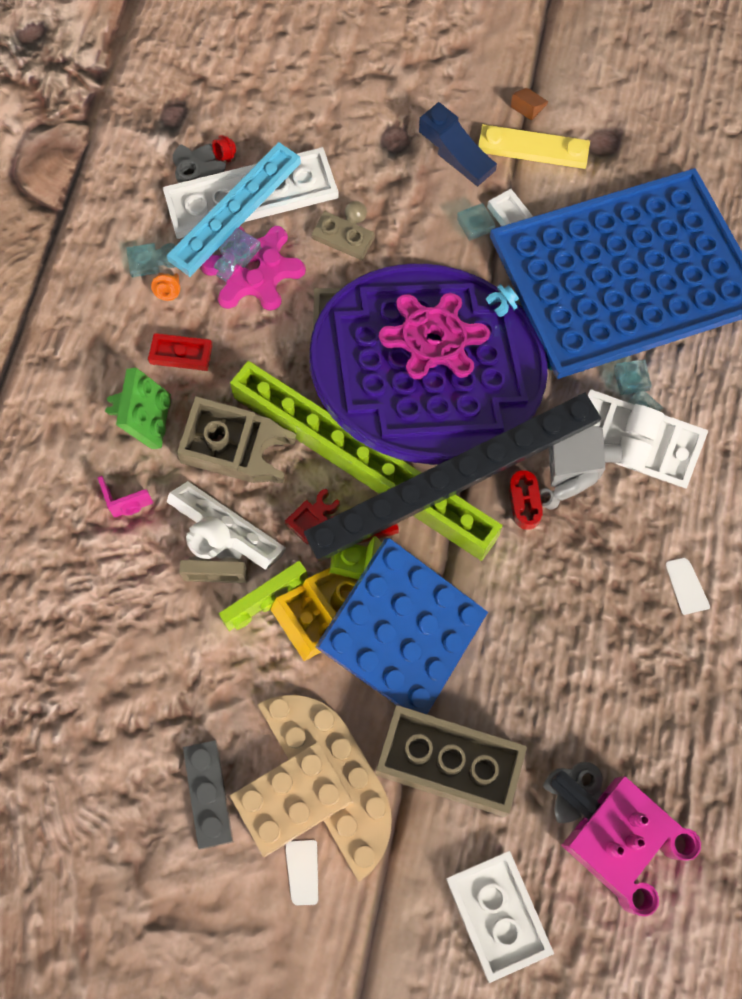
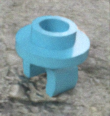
(506, 297)

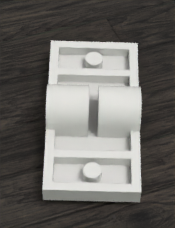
(650, 439)

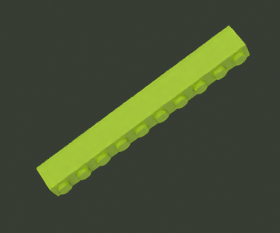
(321, 433)

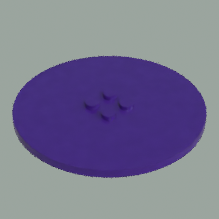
(441, 413)

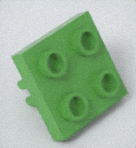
(141, 408)

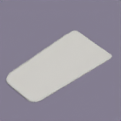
(687, 586)
(303, 871)

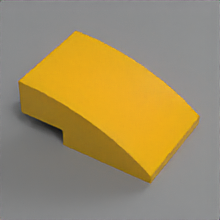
(311, 608)

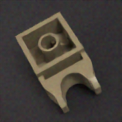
(242, 444)

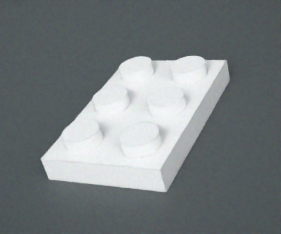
(499, 916)

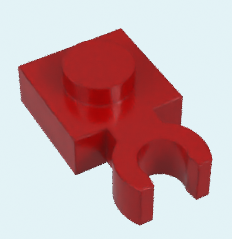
(310, 515)

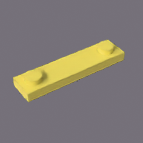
(534, 146)

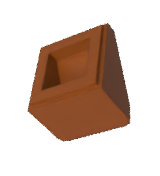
(528, 103)

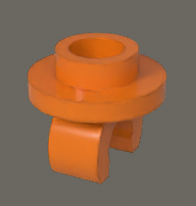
(166, 286)

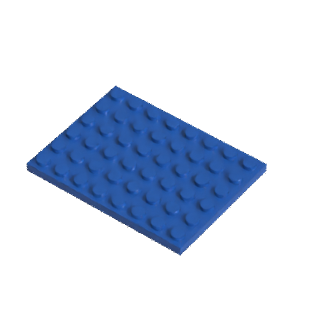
(624, 271)

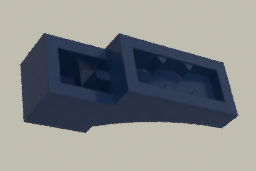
(455, 145)

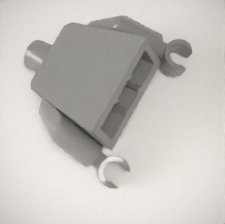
(578, 464)

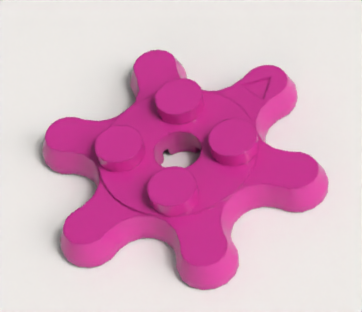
(264, 279)
(435, 320)

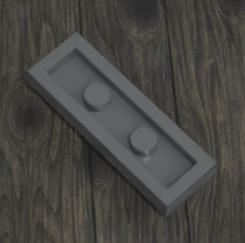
(208, 795)

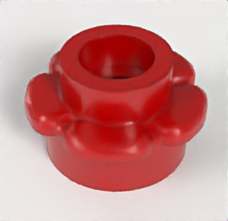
(223, 148)

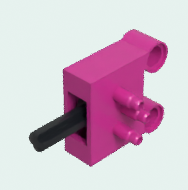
(622, 837)

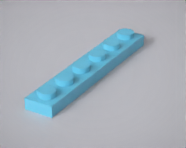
(233, 209)

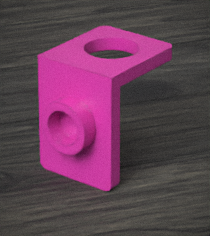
(126, 505)

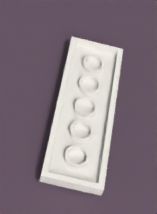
(305, 186)

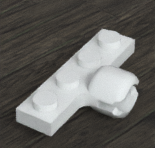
(221, 528)

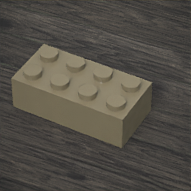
(451, 761)

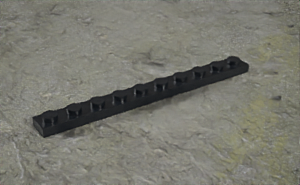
(451, 477)

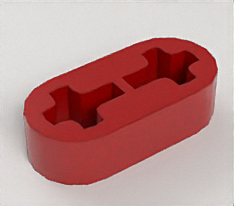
(532, 499)

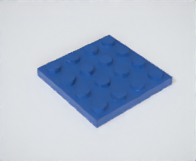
(402, 628)

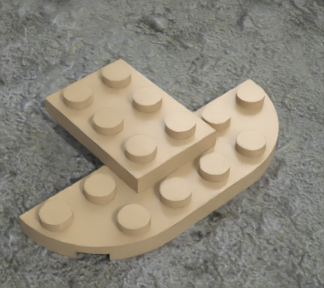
(319, 783)

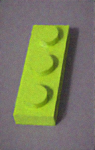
(263, 597)

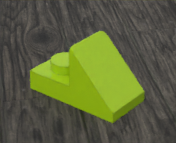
(354, 559)

